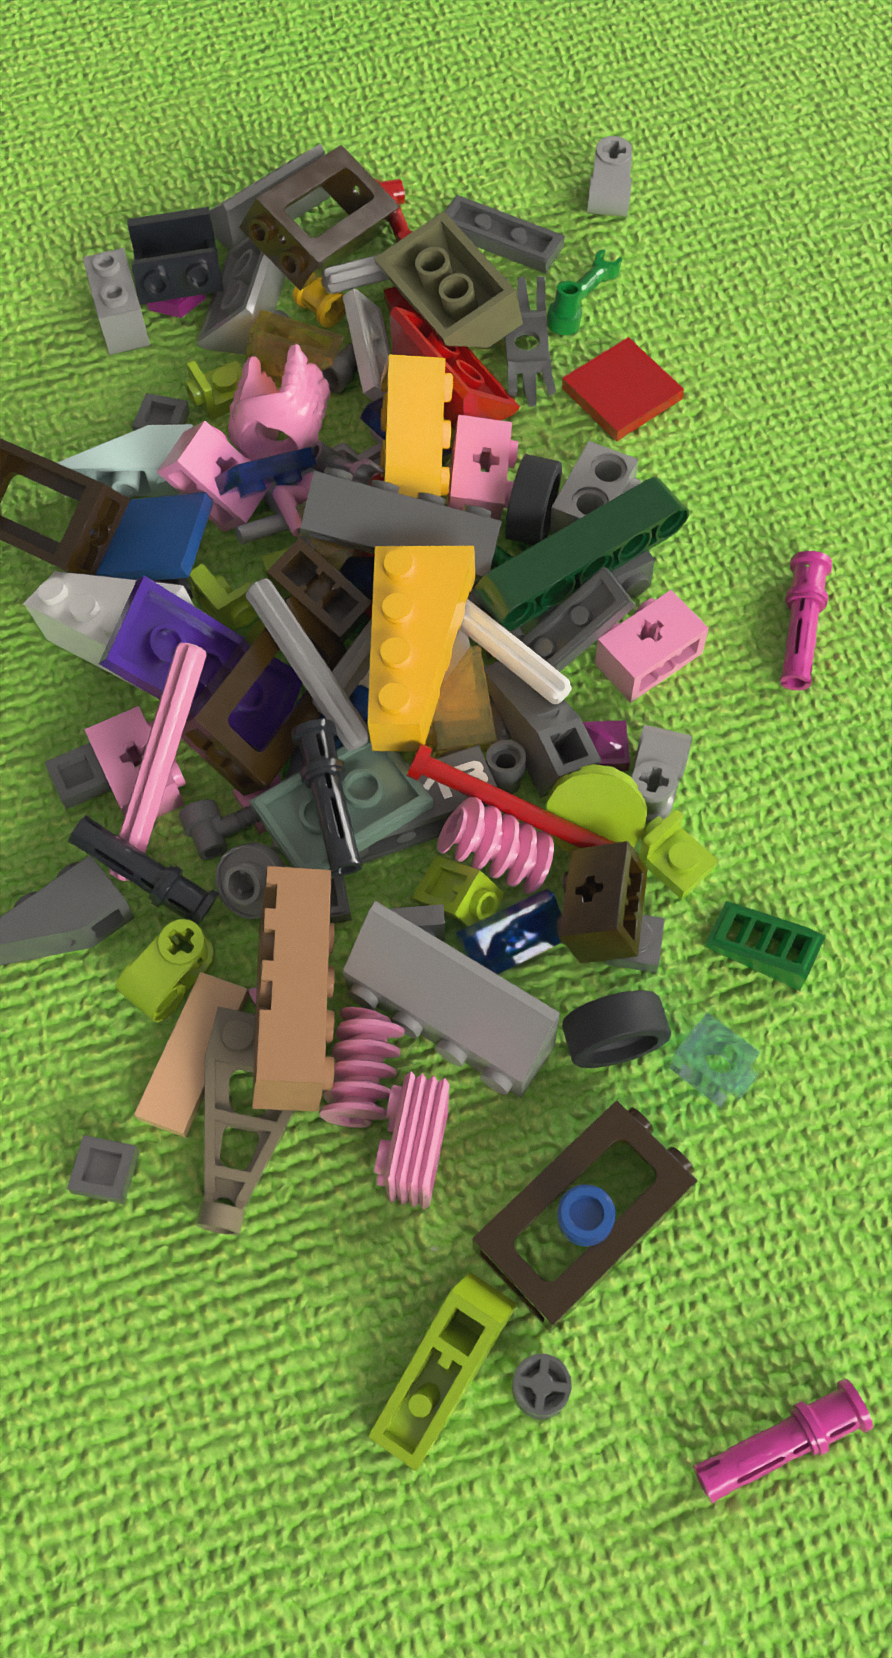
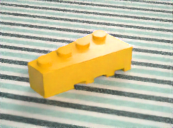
(415, 424)
(414, 625)

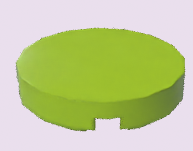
(599, 801)

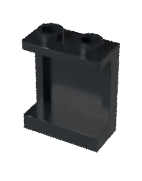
(174, 255)

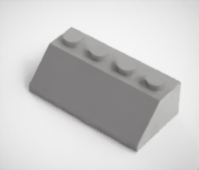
(450, 1001)

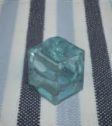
(712, 1038)

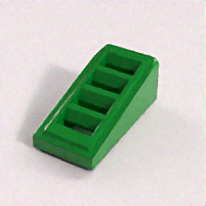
(786, 932)

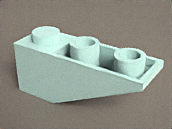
(131, 461)

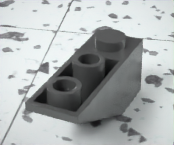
(548, 732)
(64, 915)

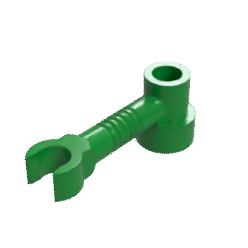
(565, 311)

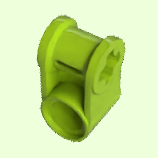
(164, 972)

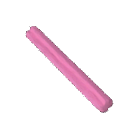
(162, 746)

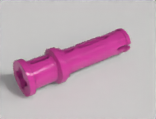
(805, 601)
(805, 1431)

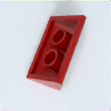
(474, 387)

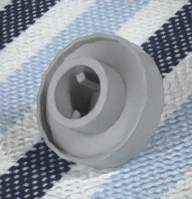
(243, 876)

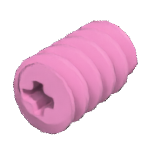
(500, 841)
(360, 1068)

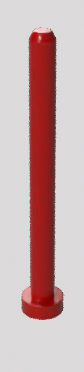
(507, 803)

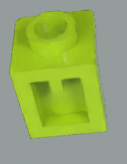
(214, 388)
(219, 600)
(675, 855)
(461, 889)

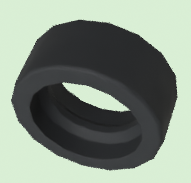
(532, 498)
(616, 1029)

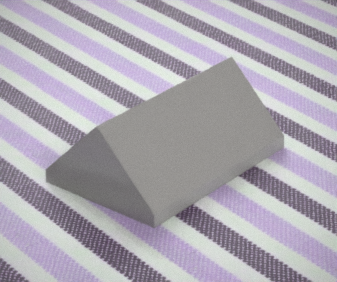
(230, 213)
(249, 285)

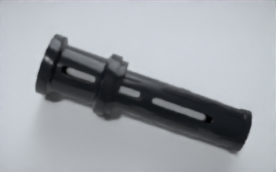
(323, 774)
(163, 884)

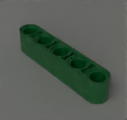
(571, 556)

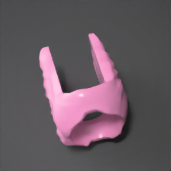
(263, 411)

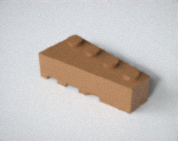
(293, 991)

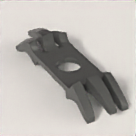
(534, 360)

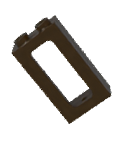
(305, 257)
(97, 509)
(207, 721)
(557, 1299)

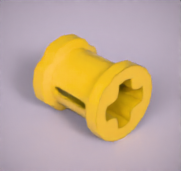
(327, 307)

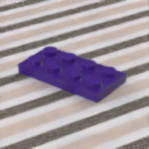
(145, 645)

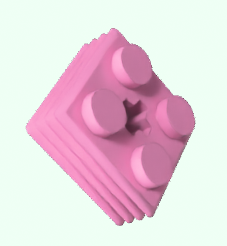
(418, 1125)

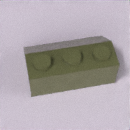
(452, 285)

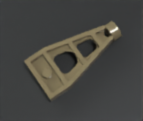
(227, 1051)

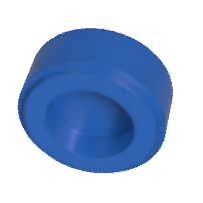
(586, 1215)

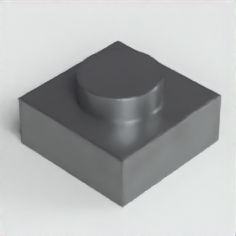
(426, 917)
(649, 947)
(103, 1169)

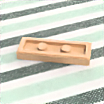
(179, 1077)

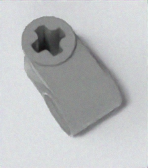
(611, 178)
(659, 766)

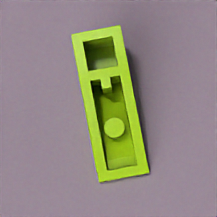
(442, 1369)

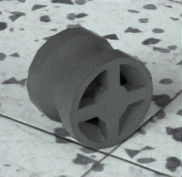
(543, 1375)

